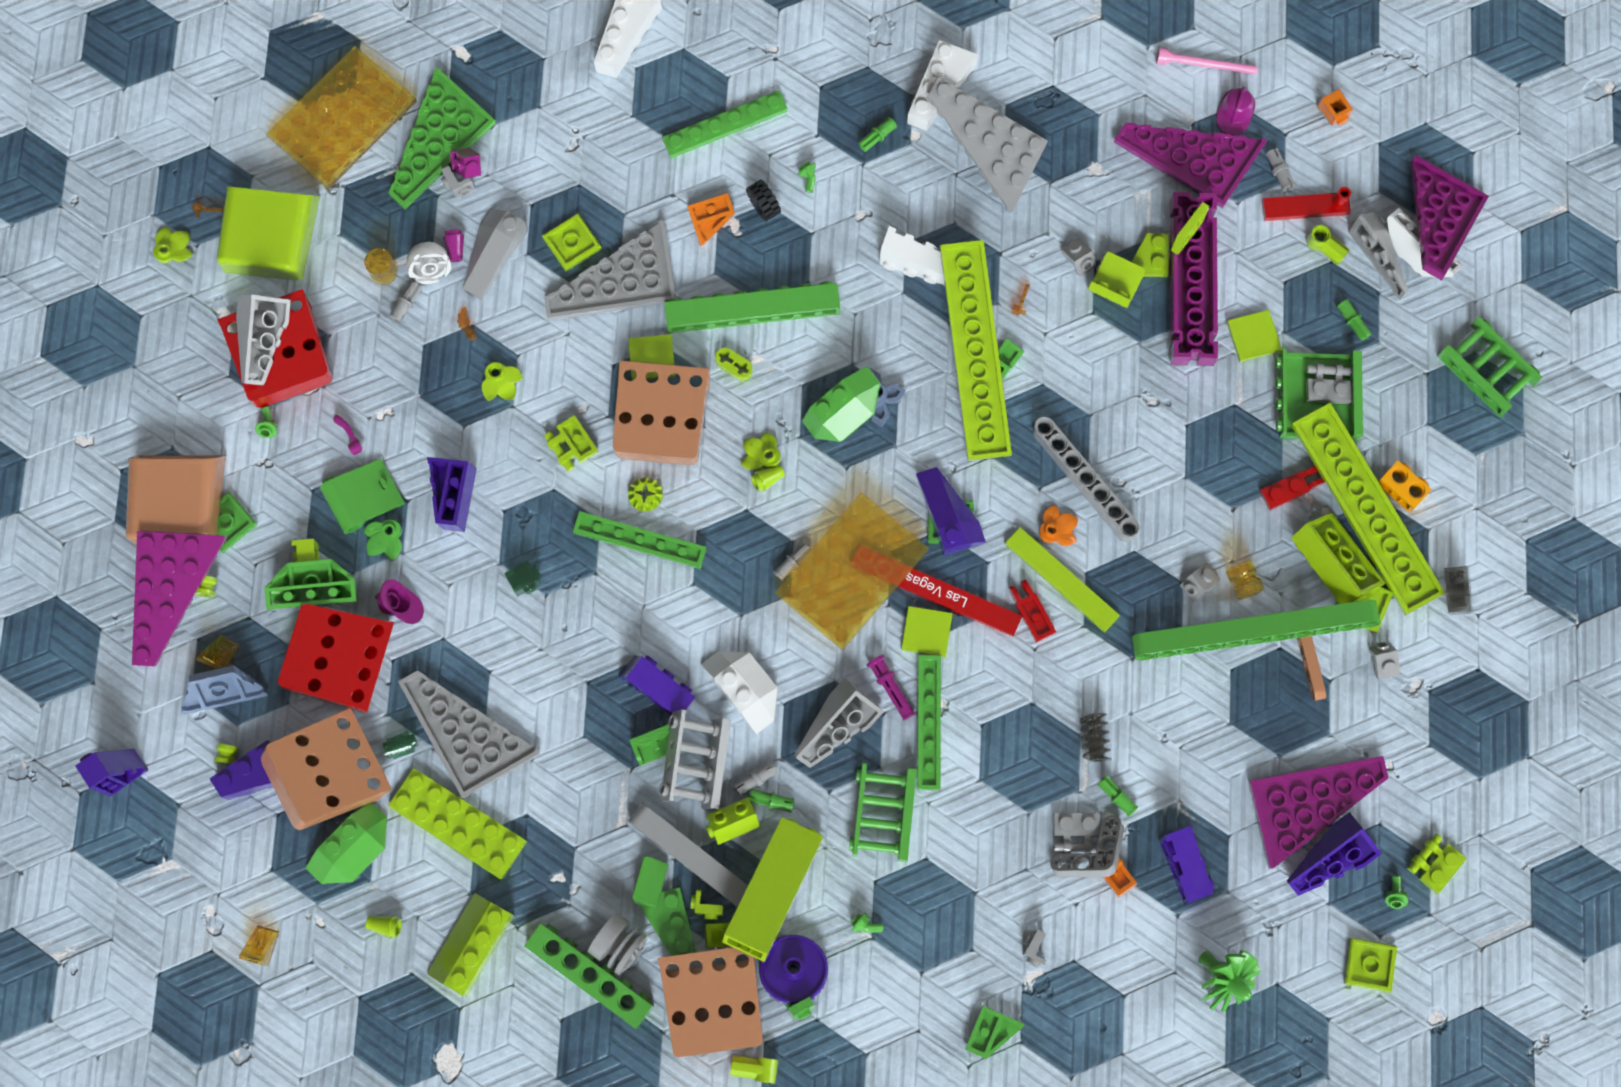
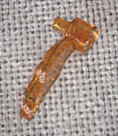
(198, 207)
(1018, 308)
(464, 323)

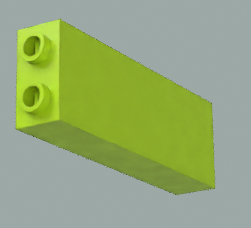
(773, 889)

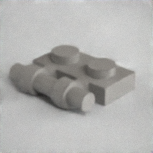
(1328, 391)
(1076, 825)

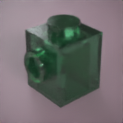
(523, 578)

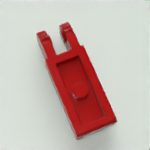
(1289, 488)
(1033, 613)

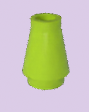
(766, 478)
(385, 925)

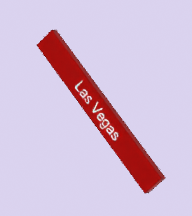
(961, 602)

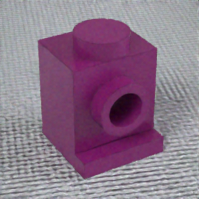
(465, 162)

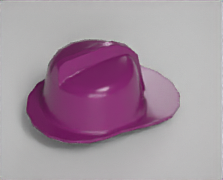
(1235, 111)
(399, 602)

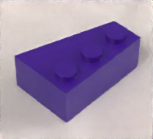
(452, 491)
(657, 684)
(110, 770)
(243, 776)

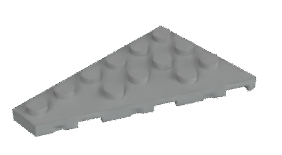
(996, 144)
(627, 279)
(466, 740)

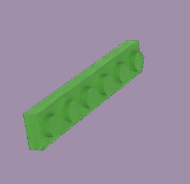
(725, 124)
(640, 540)
(929, 723)

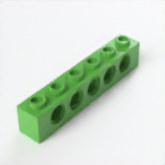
(538, 945)

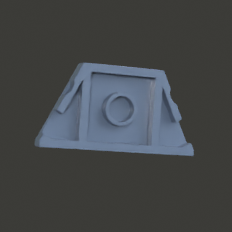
(219, 689)

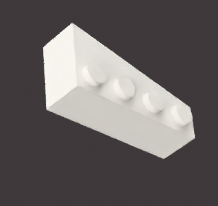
(623, 33)
(949, 64)
(911, 257)

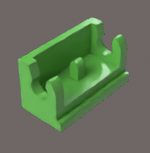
(651, 745)

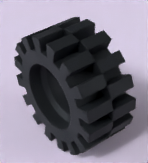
(763, 200)

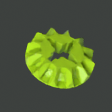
(652, 501)

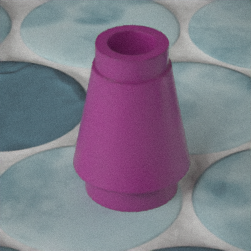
(454, 244)

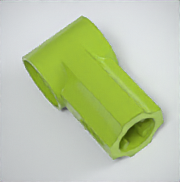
(1329, 246)
(759, 1069)

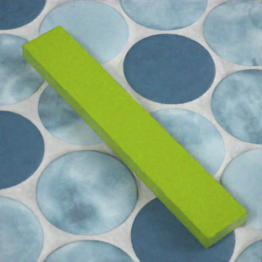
(1062, 580)

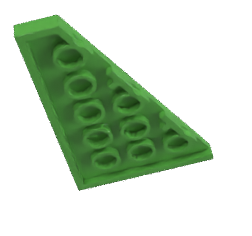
(444, 124)

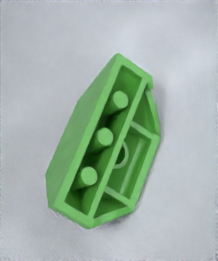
(844, 407)
(310, 583)
(350, 847)

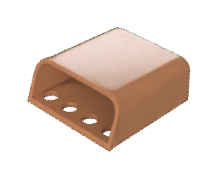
(658, 418)
(174, 494)
(319, 773)
(711, 1004)

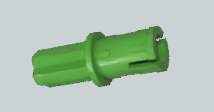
(877, 134)
(1353, 319)
(1117, 795)
(771, 800)

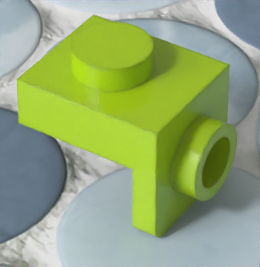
(709, 911)

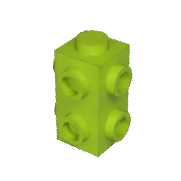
(732, 821)

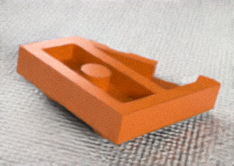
(710, 216)

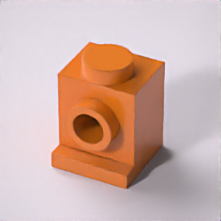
(1335, 102)

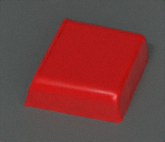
(297, 363)
(335, 656)

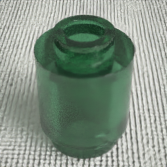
(400, 745)

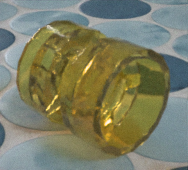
(381, 266)
(1245, 580)

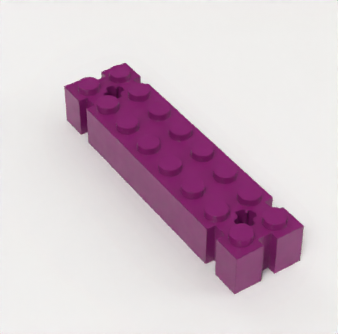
(1194, 283)

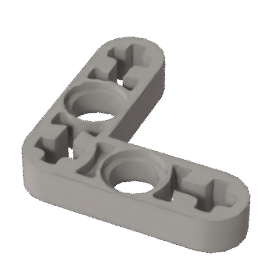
(1097, 859)

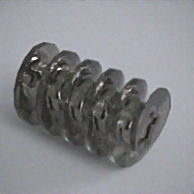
(1094, 737)

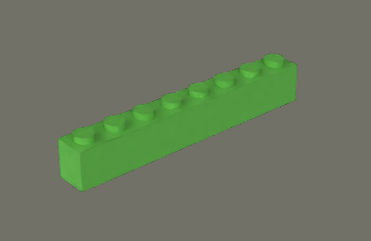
(752, 307)

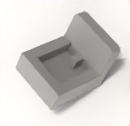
(459, 189)
(1079, 255)
(1199, 582)
(1385, 660)
(1033, 942)

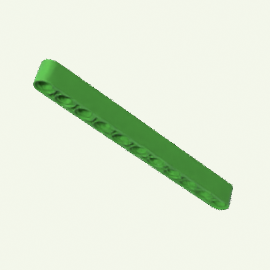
(1256, 630)

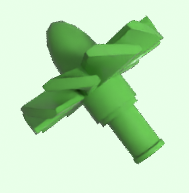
(1230, 978)

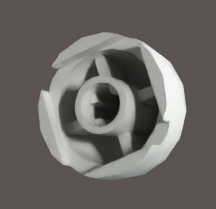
(428, 262)

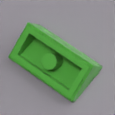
(650, 882)

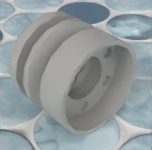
(618, 944)

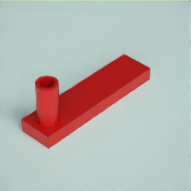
(1307, 206)

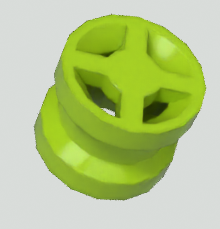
(207, 587)
(225, 754)

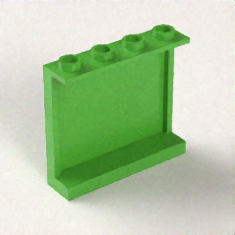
(1292, 390)

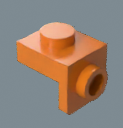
(1121, 880)

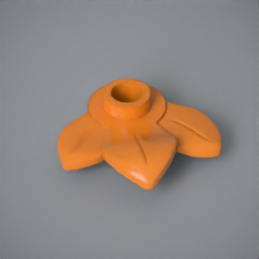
(1060, 524)

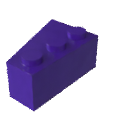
(1187, 865)

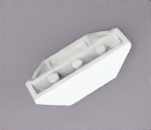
(1405, 240)
(744, 686)

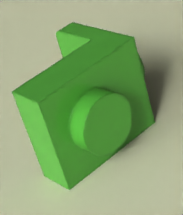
(801, 1009)

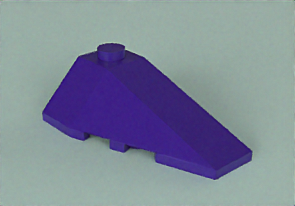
(950, 516)
(1338, 850)

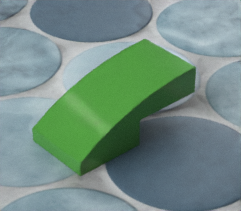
(1009, 355)

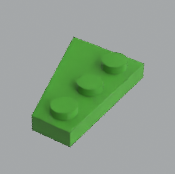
(671, 922)

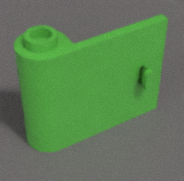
(359, 496)

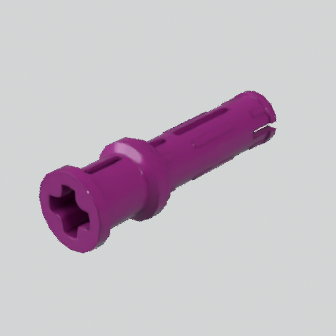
(886, 678)

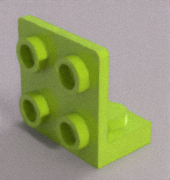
(1117, 279)

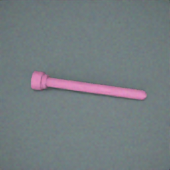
(1165, 56)

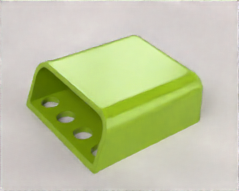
(266, 233)

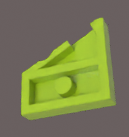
(1154, 255)

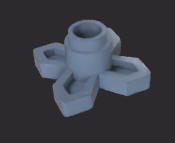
(887, 395)

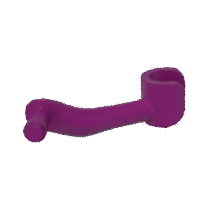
(354, 447)

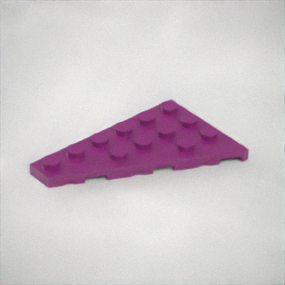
(1193, 158)
(1443, 214)
(166, 580)
(1305, 802)

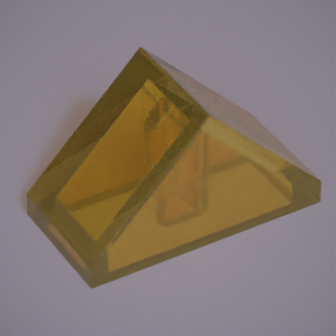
(219, 653)
(260, 946)

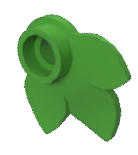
(381, 541)

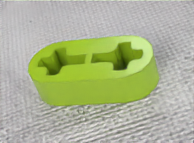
(737, 360)

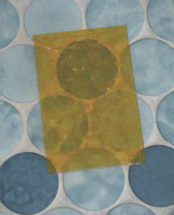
(341, 117)
(852, 571)

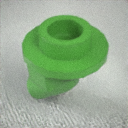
(807, 171)
(267, 427)
(1396, 896)
(861, 923)

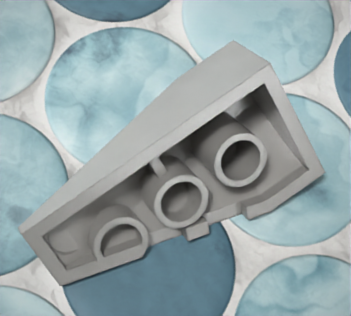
(1374, 240)
(494, 246)
(259, 330)
(840, 718)

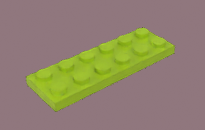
(457, 823)

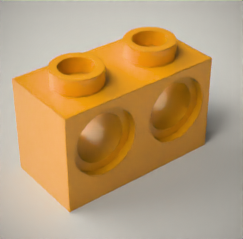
(1400, 490)

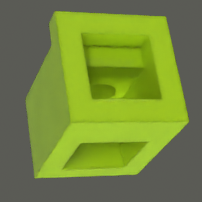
(305, 550)

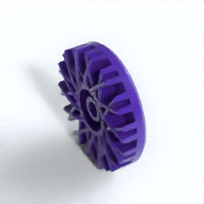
(788, 986)

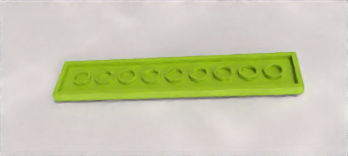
(975, 350)
(1367, 509)

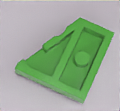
(991, 1032)

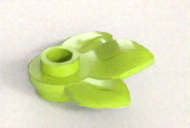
(174, 244)
(502, 384)
(758, 451)

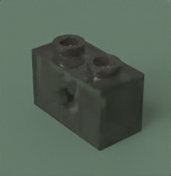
(1458, 590)

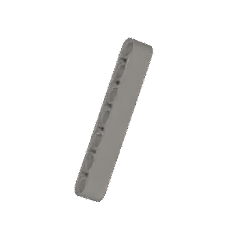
(1087, 489)
(688, 854)

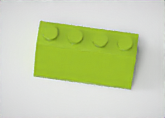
(1337, 559)
(470, 945)

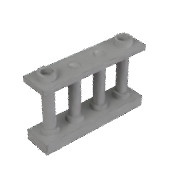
(715, 764)

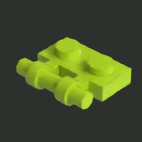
(577, 440)
(1441, 869)

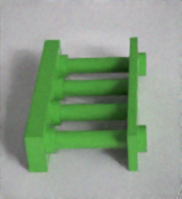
(1484, 387)
(902, 826)

